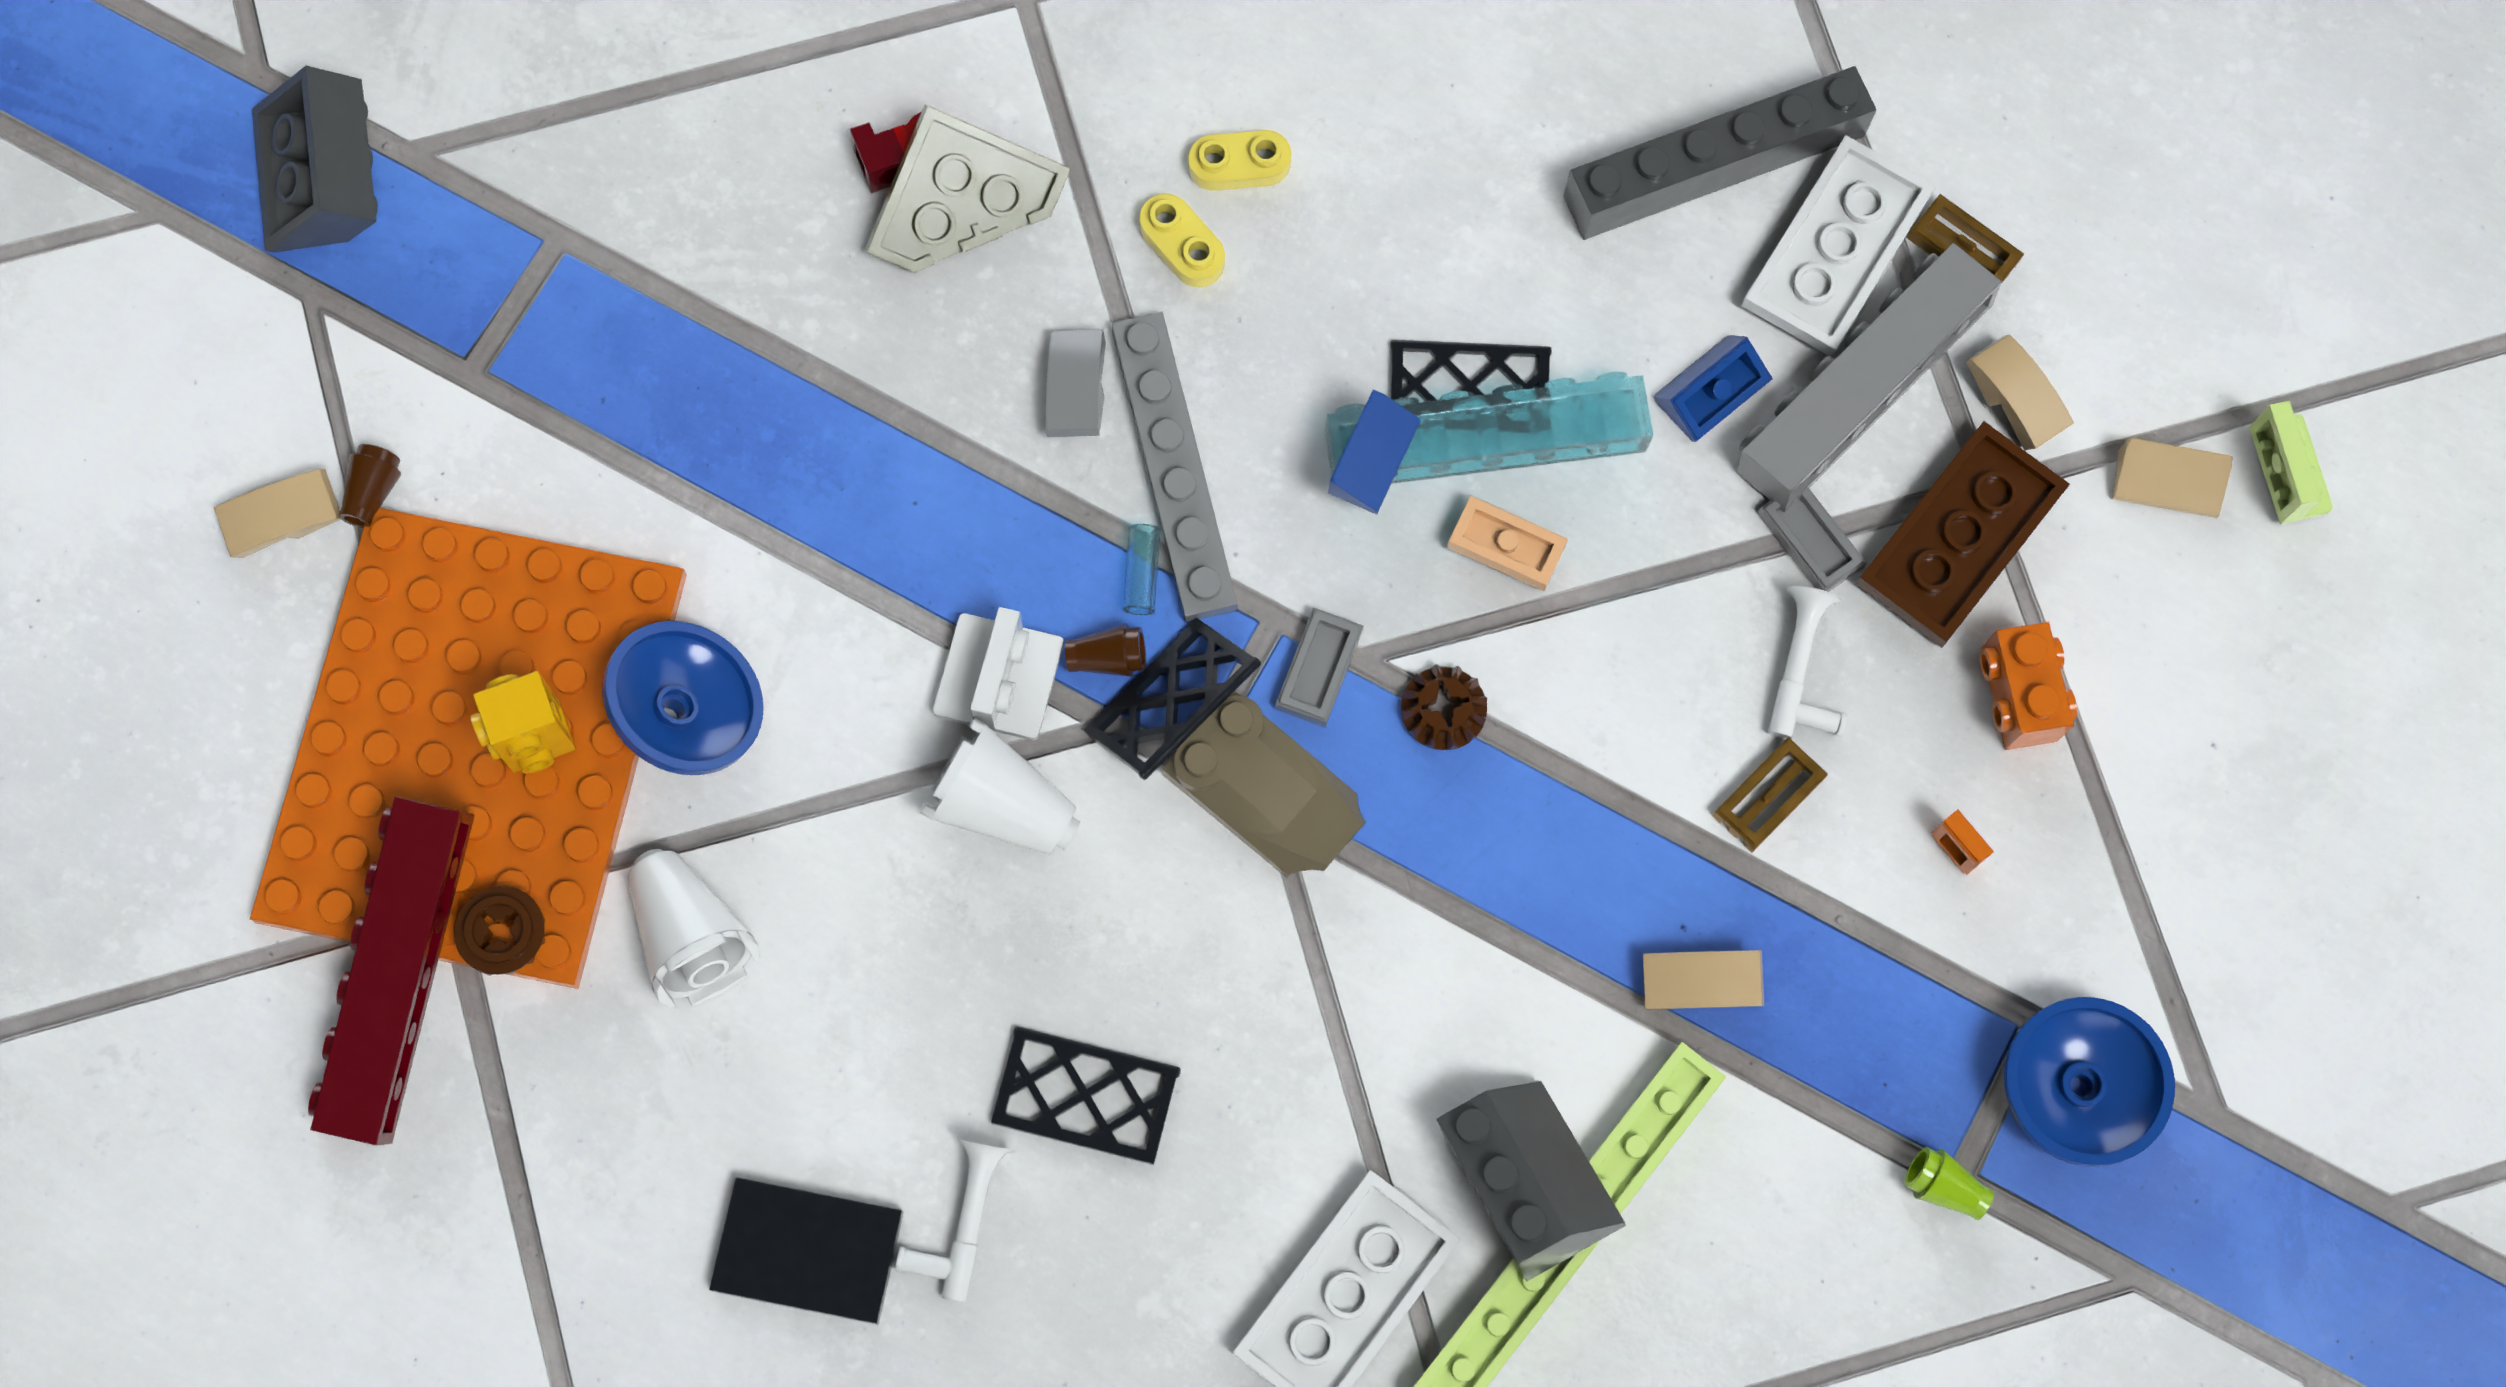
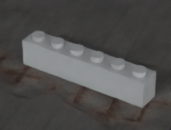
(1867, 376)

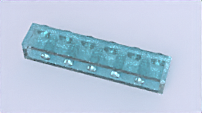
(1514, 427)

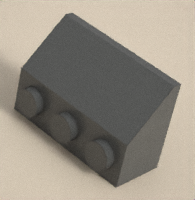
(314, 161)
(1530, 1175)

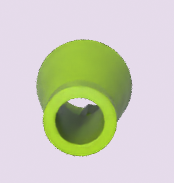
(1946, 1183)

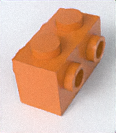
(2028, 685)

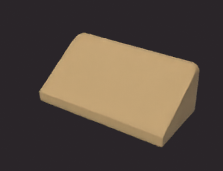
(2171, 477)

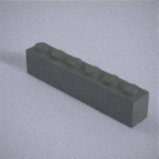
(1718, 152)

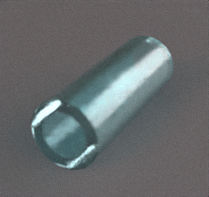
(1141, 569)

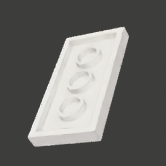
(1838, 246)
(1348, 1291)

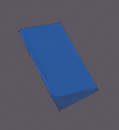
(1713, 386)
(1373, 453)

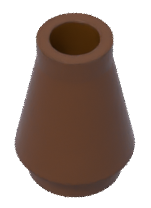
(368, 482)
(1110, 651)

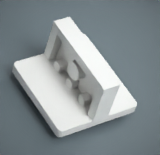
(999, 674)

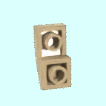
(2016, 382)
(277, 512)
(1703, 979)

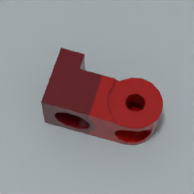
(881, 152)

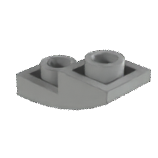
(1075, 383)

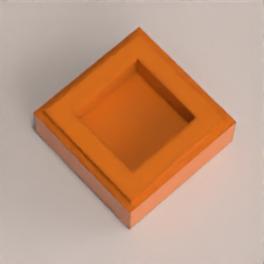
(1961, 842)

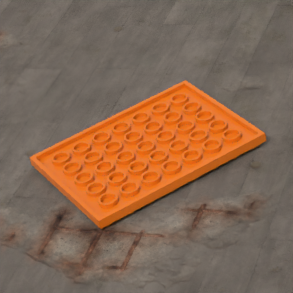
(418, 633)

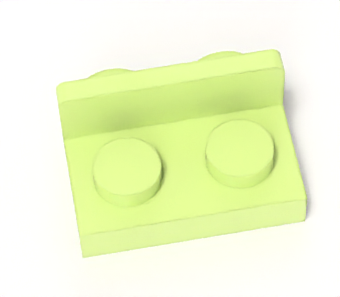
(2290, 464)

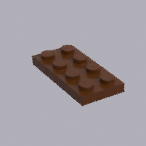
(1962, 534)

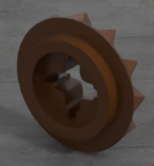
(1429, 726)
(500, 904)

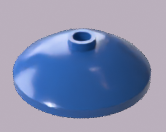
(695, 677)
(2124, 1073)

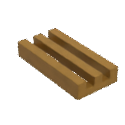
(1936, 237)
(1739, 826)

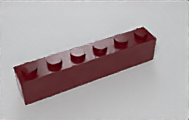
(391, 972)

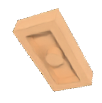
(1507, 543)

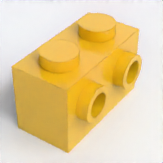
(522, 722)

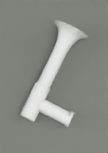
(1788, 710)
(959, 1267)

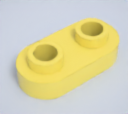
(1240, 162)
(1179, 238)

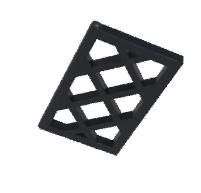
(1445, 351)
(1171, 663)
(1103, 1139)

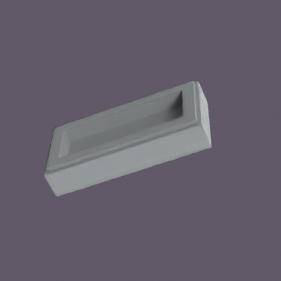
(1813, 541)
(1319, 667)

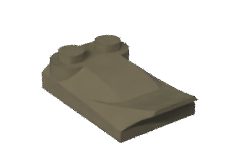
(1266, 788)

